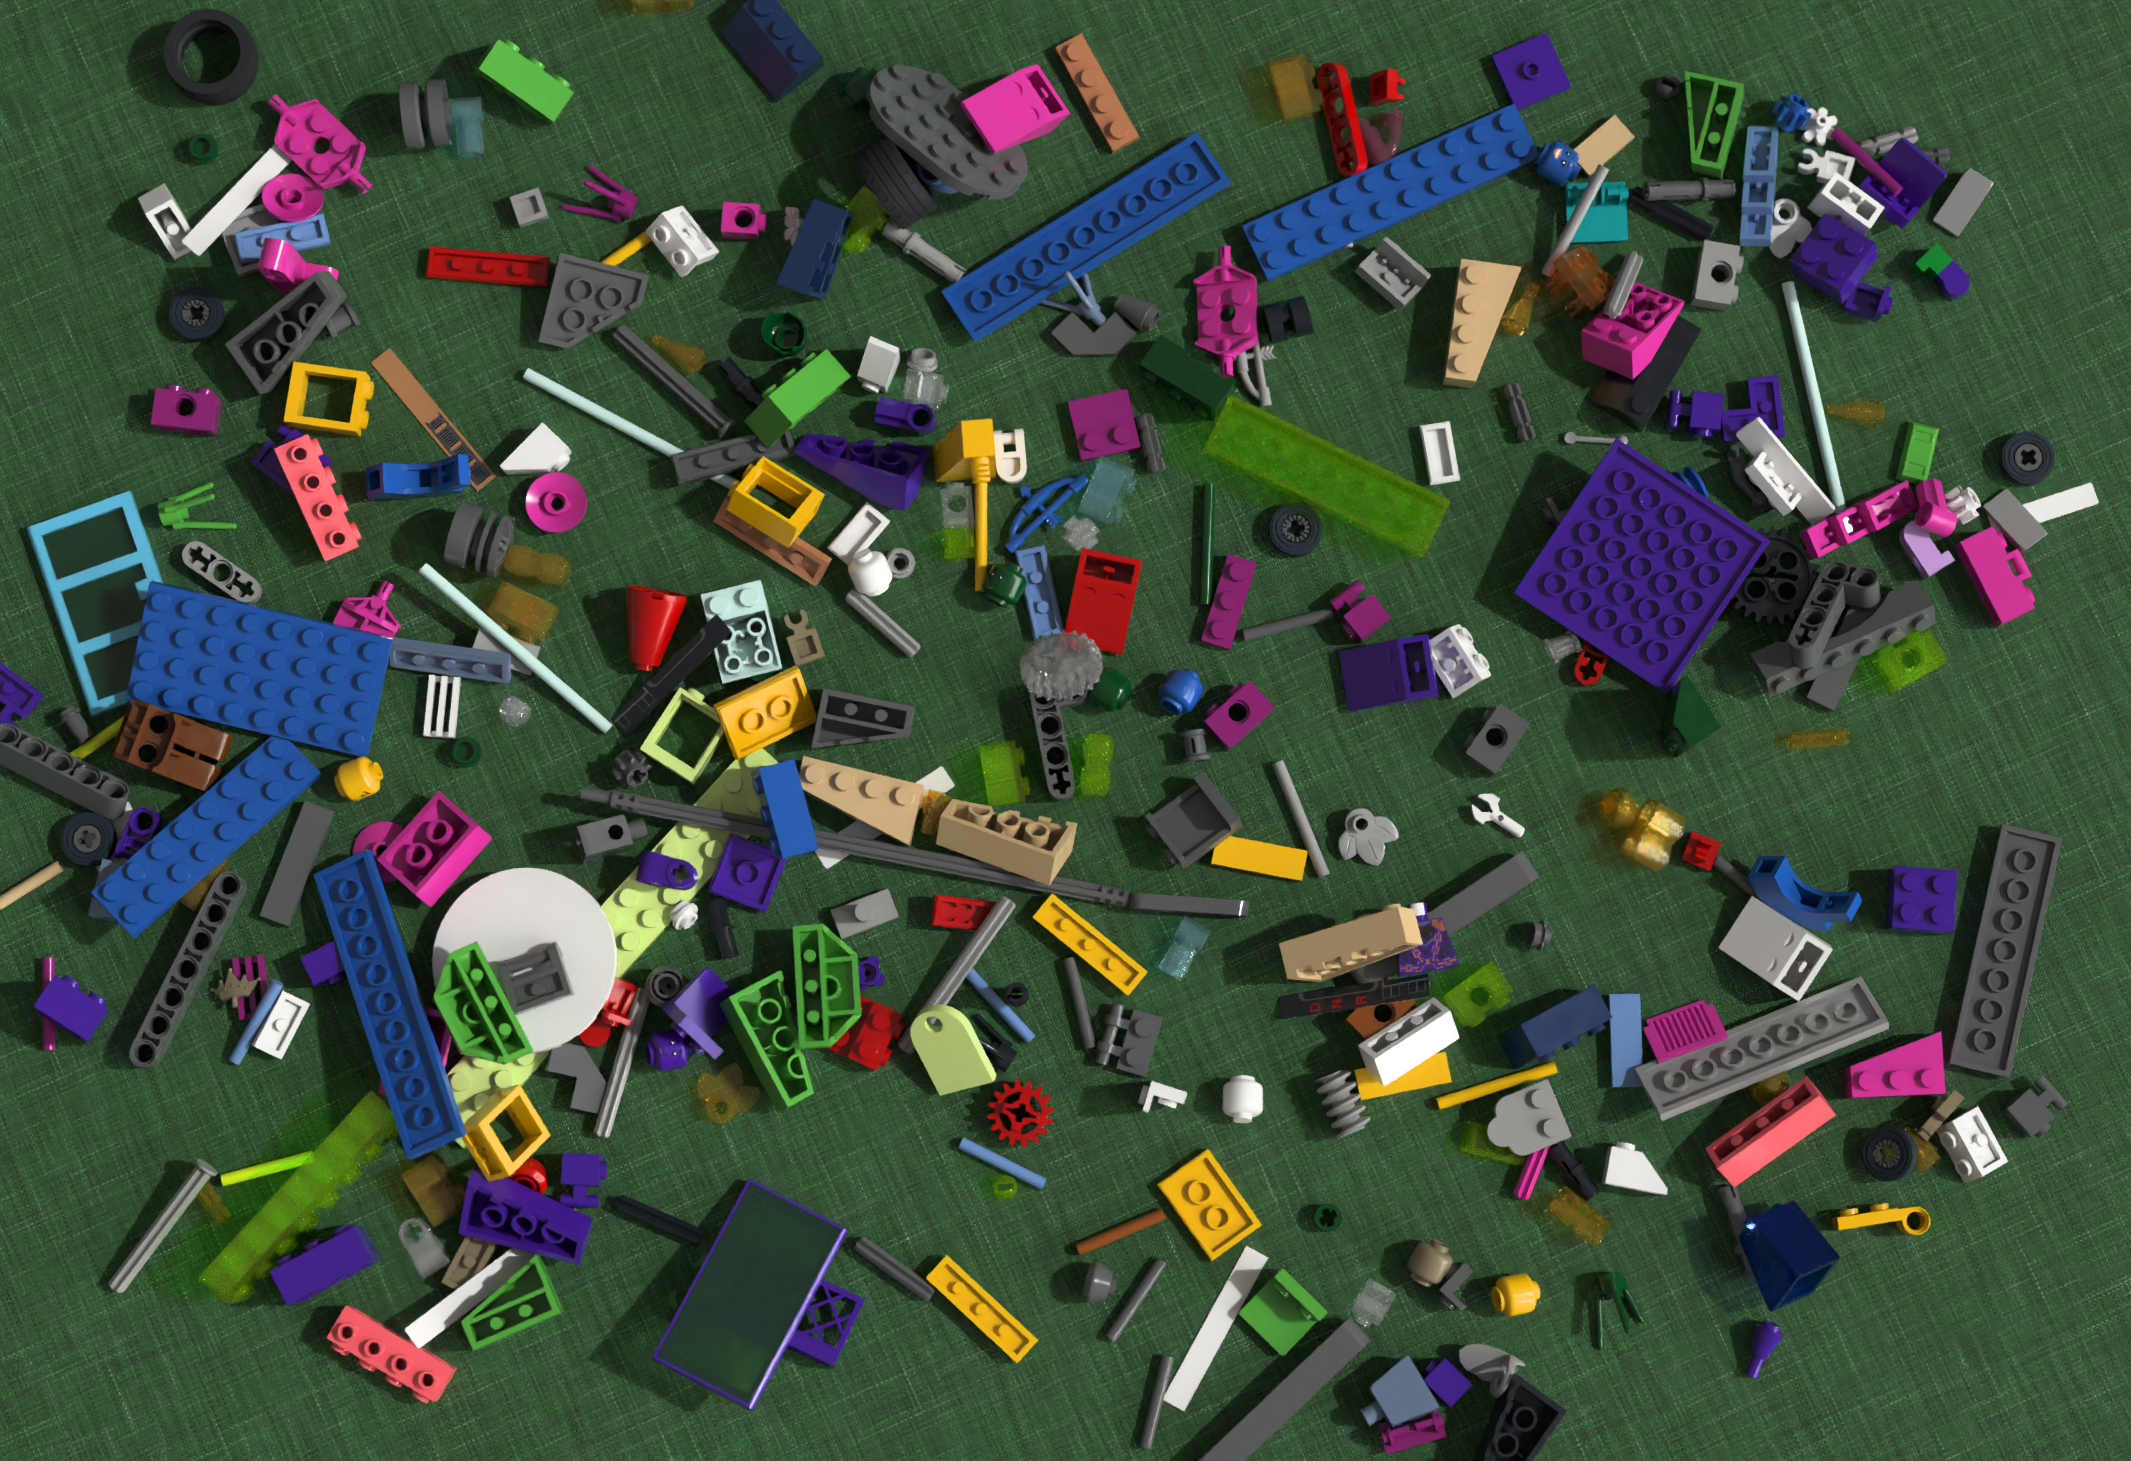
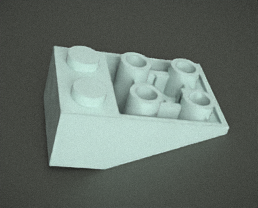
(752, 641)

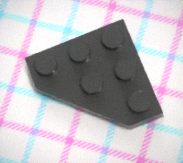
(587, 298)

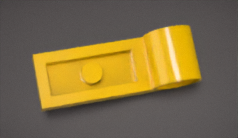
(1882, 1214)

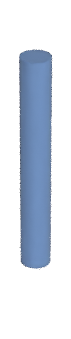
(1000, 1006)
(256, 1021)
(1002, 1163)

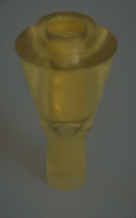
(1518, 317)
(687, 356)
(1864, 412)

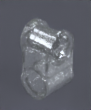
(427, 1252)

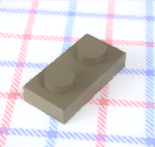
(469, 1261)

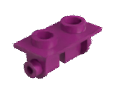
(1413, 1433)

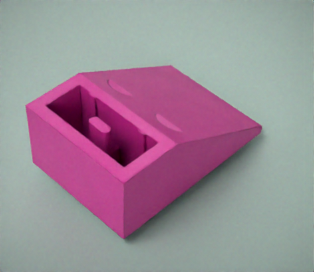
(1015, 109)
(1634, 337)

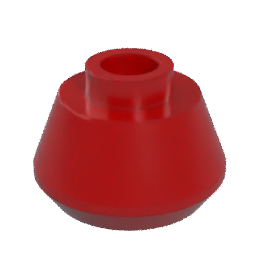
(532, 1175)

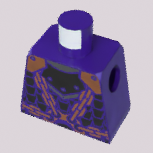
(1436, 949)

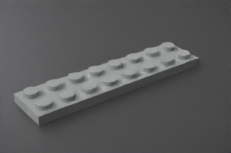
(1763, 1048)

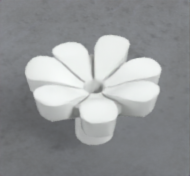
(1819, 126)
(793, 222)

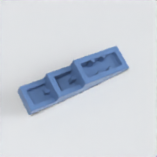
(1759, 186)

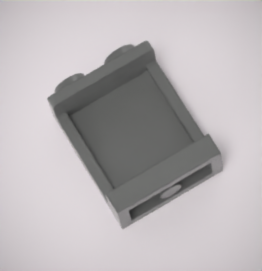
(1193, 823)

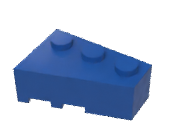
(784, 809)

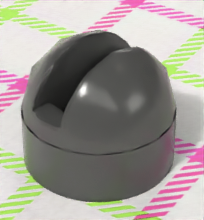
(1664, 91)

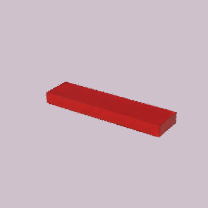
(488, 267)

